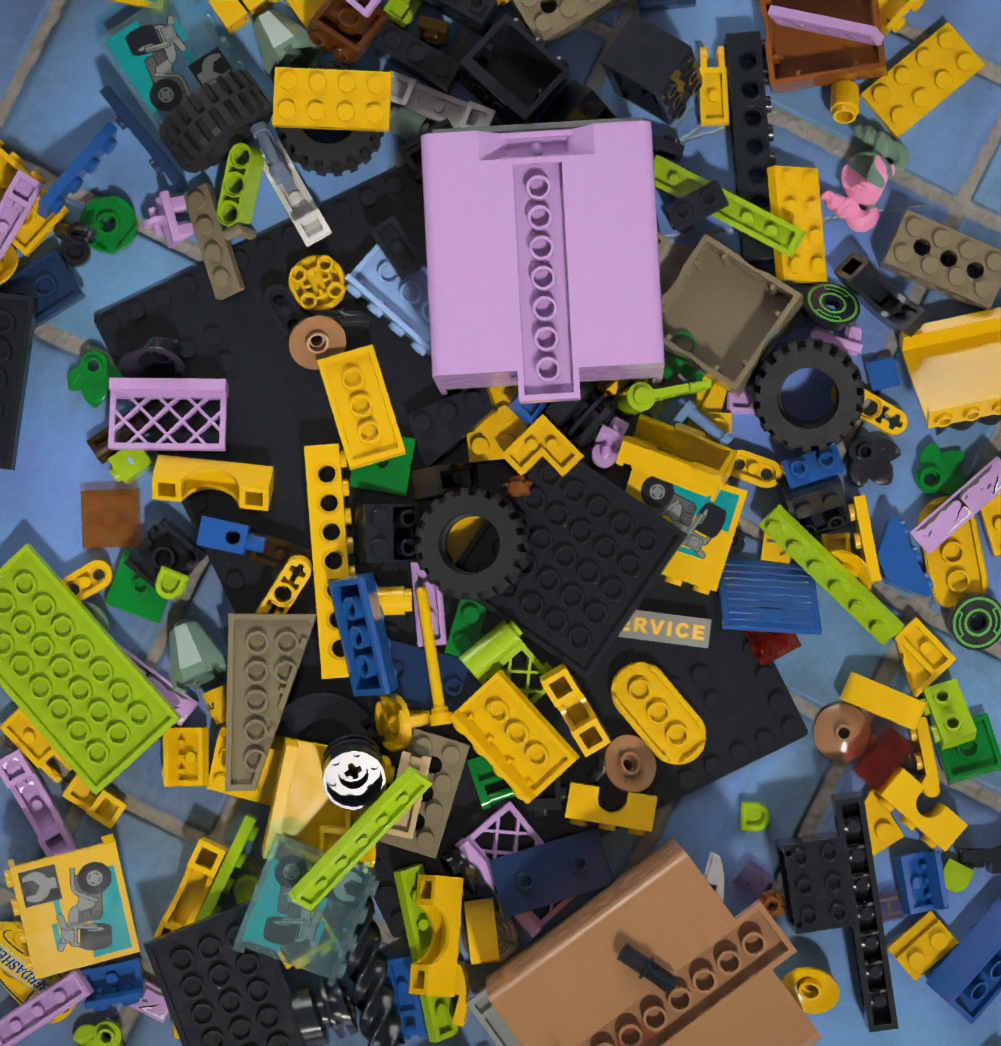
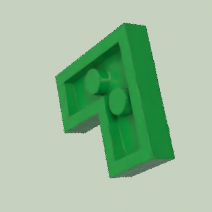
(466, 627)

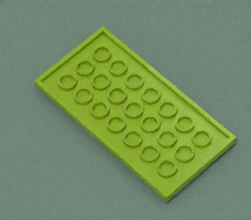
(74, 675)

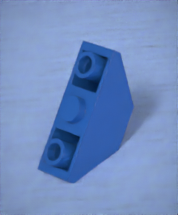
(900, 560)

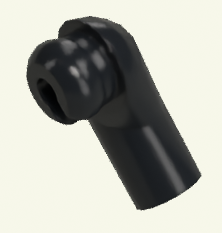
(598, 773)

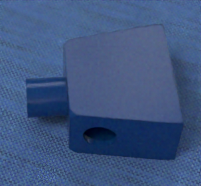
(216, 535)

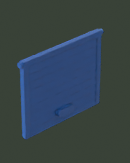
(768, 598)

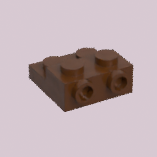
(345, 29)

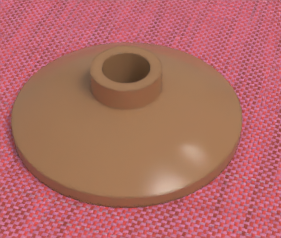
(308, 352)
(827, 728)
(639, 762)

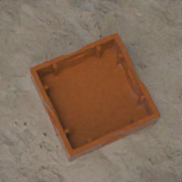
(811, 59)

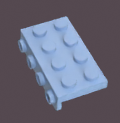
(400, 302)

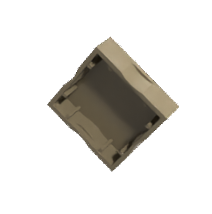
(728, 311)

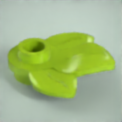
(93, 1034)

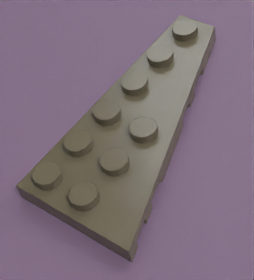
(260, 675)

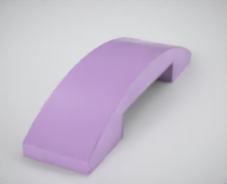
(16, 206)
(36, 804)

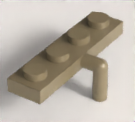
(215, 241)

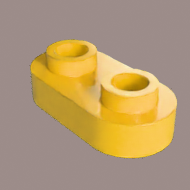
(752, 469)
(86, 579)

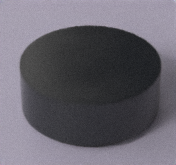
(76, 254)

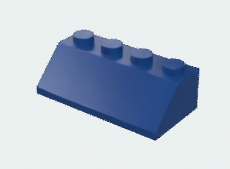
(363, 635)
(972, 971)

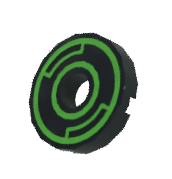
(832, 294)
(961, 614)

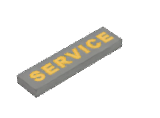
(668, 629)

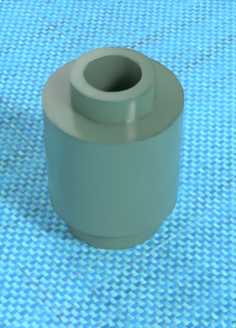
(407, 123)

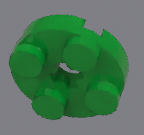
(126, 223)

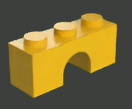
(575, 709)
(635, 814)
(938, 826)

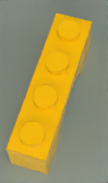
(180, 476)
(194, 887)
(437, 969)

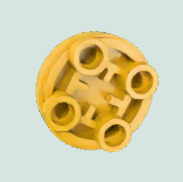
(317, 283)

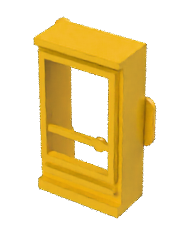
(678, 456)

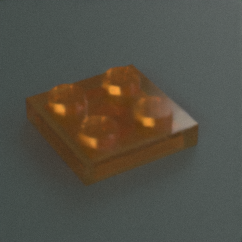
(111, 518)

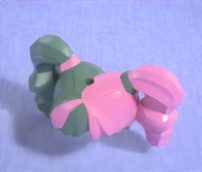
(866, 178)

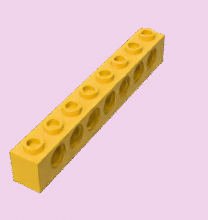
(316, 459)

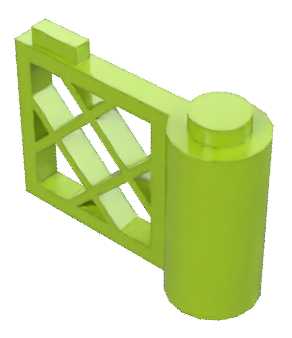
(642, 396)
(498, 649)

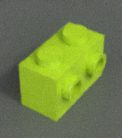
(948, 714)

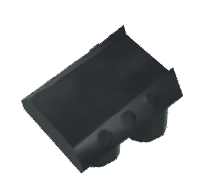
(166, 547)

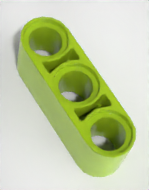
(235, 172)

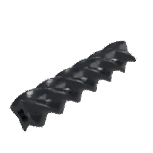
(372, 988)

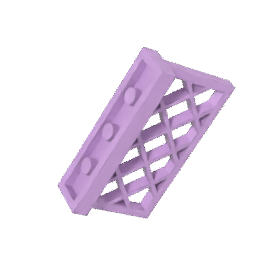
(168, 389)
(476, 856)

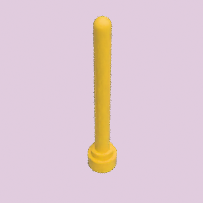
(439, 713)

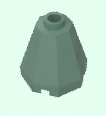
(283, 42)
(194, 657)

